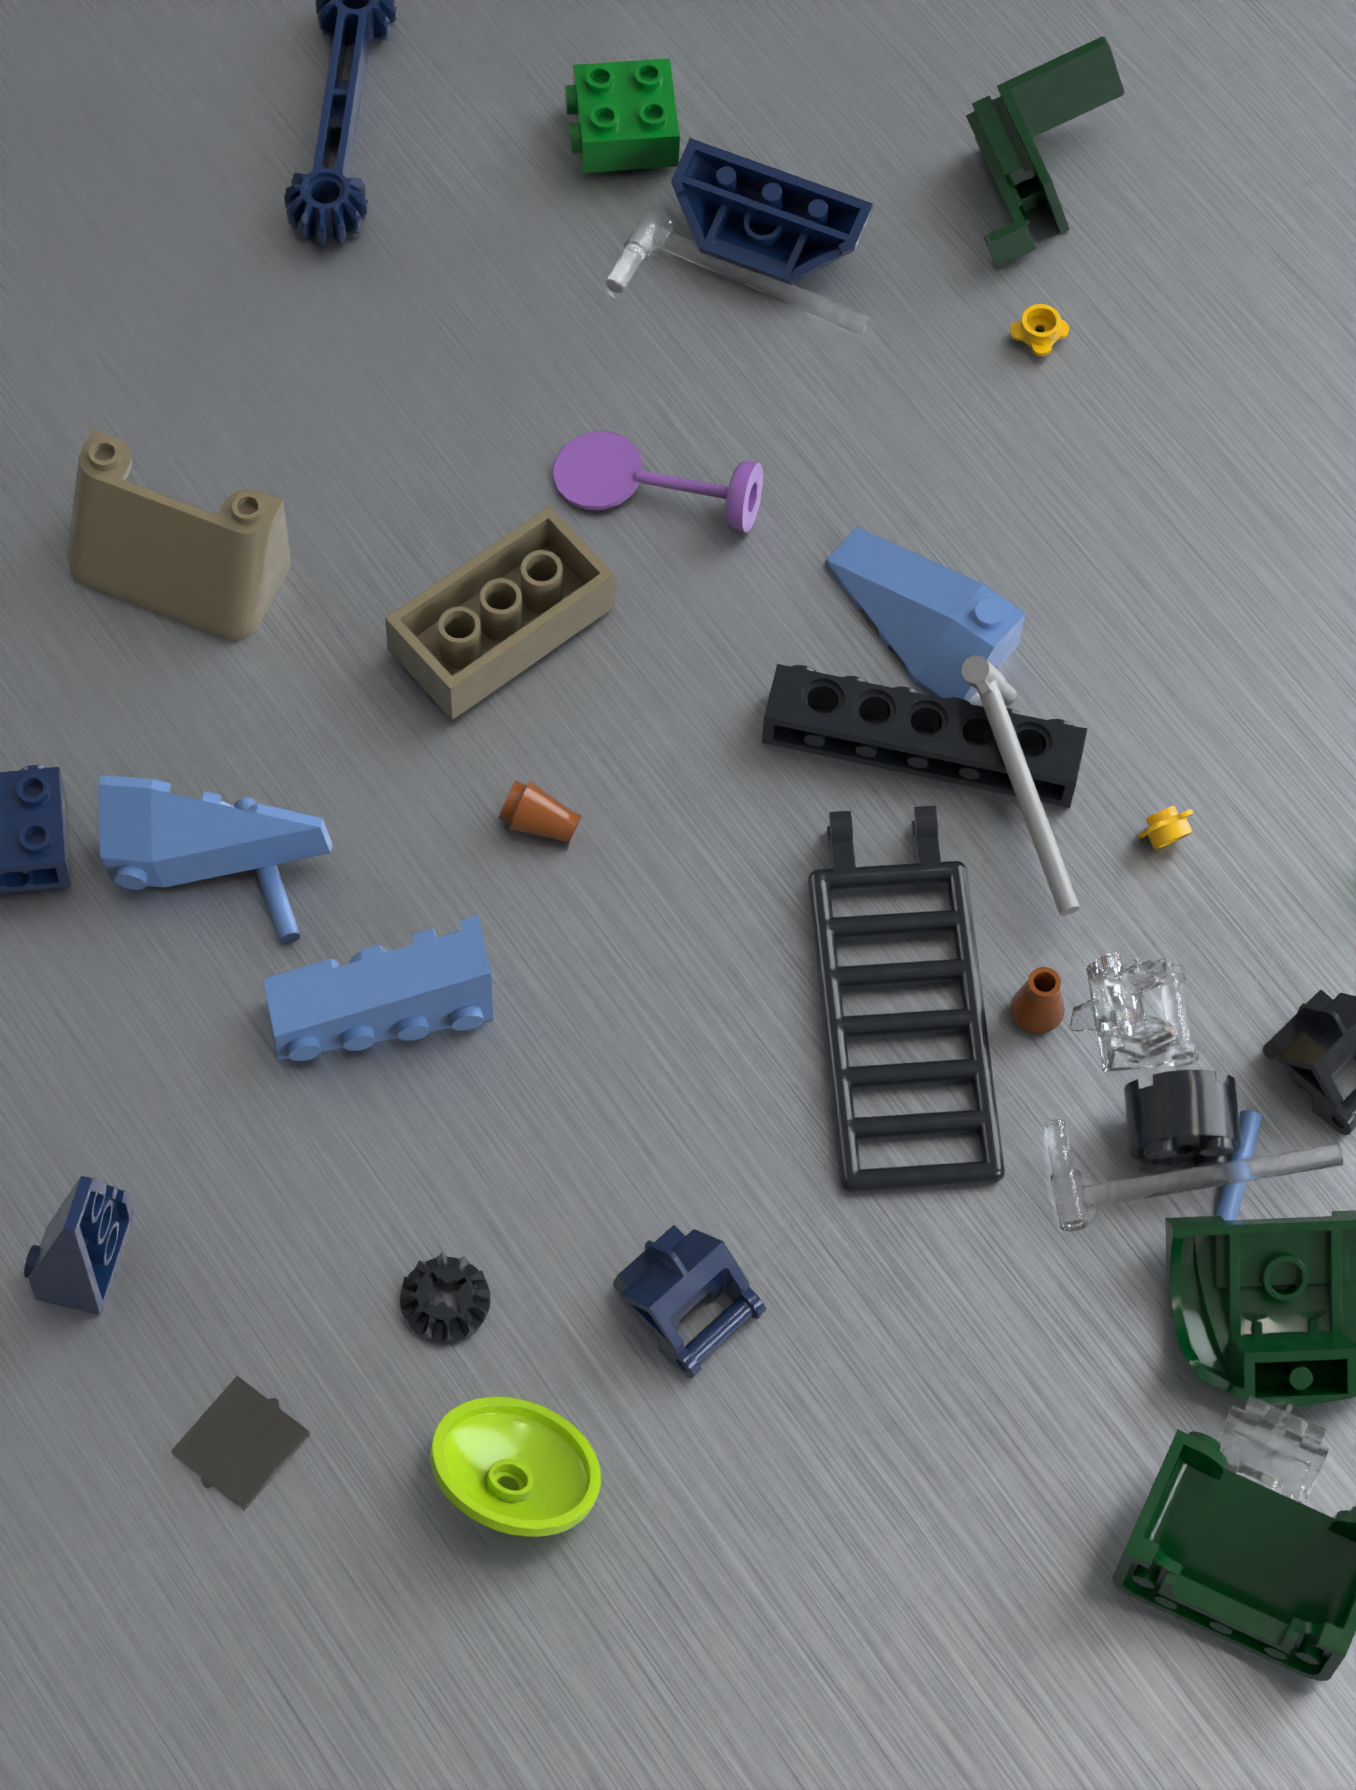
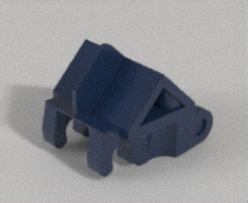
(675, 1277)

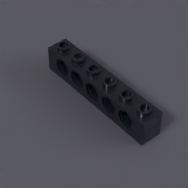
(898, 747)

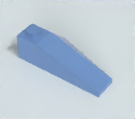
(926, 611)
(178, 839)

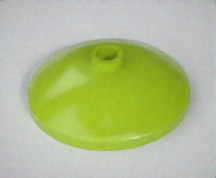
(515, 1466)

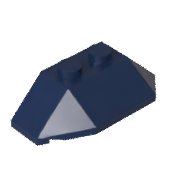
(764, 214)

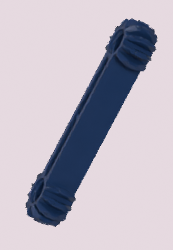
(326, 199)

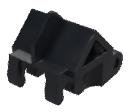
(1316, 1050)

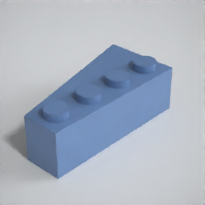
(383, 994)

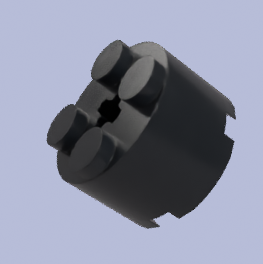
(1182, 1120)

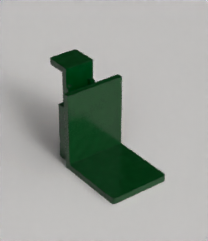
(1024, 110)

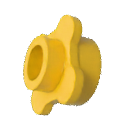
(1043, 318)
(1167, 827)

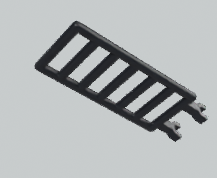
(839, 1027)

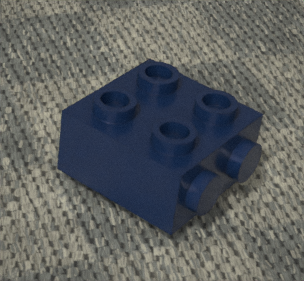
(33, 830)

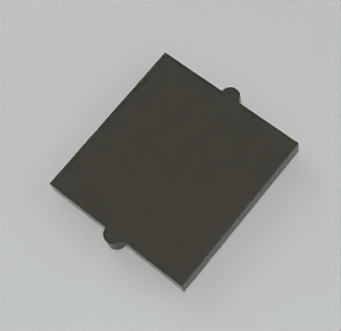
(240, 1443)

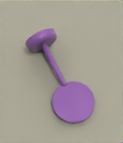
(606, 469)

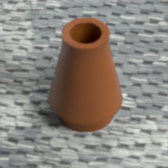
(538, 813)
(1039, 1002)

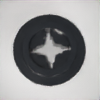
(439, 1321)

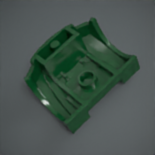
(1267, 1304)

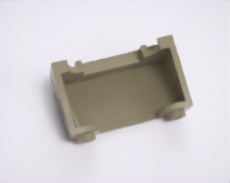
(170, 554)

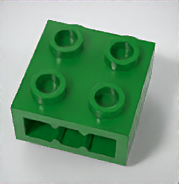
(623, 115)

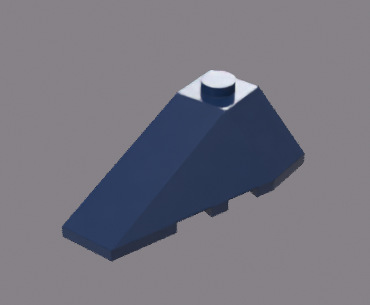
(81, 1247)

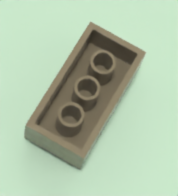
(500, 612)

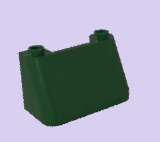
(1244, 1561)

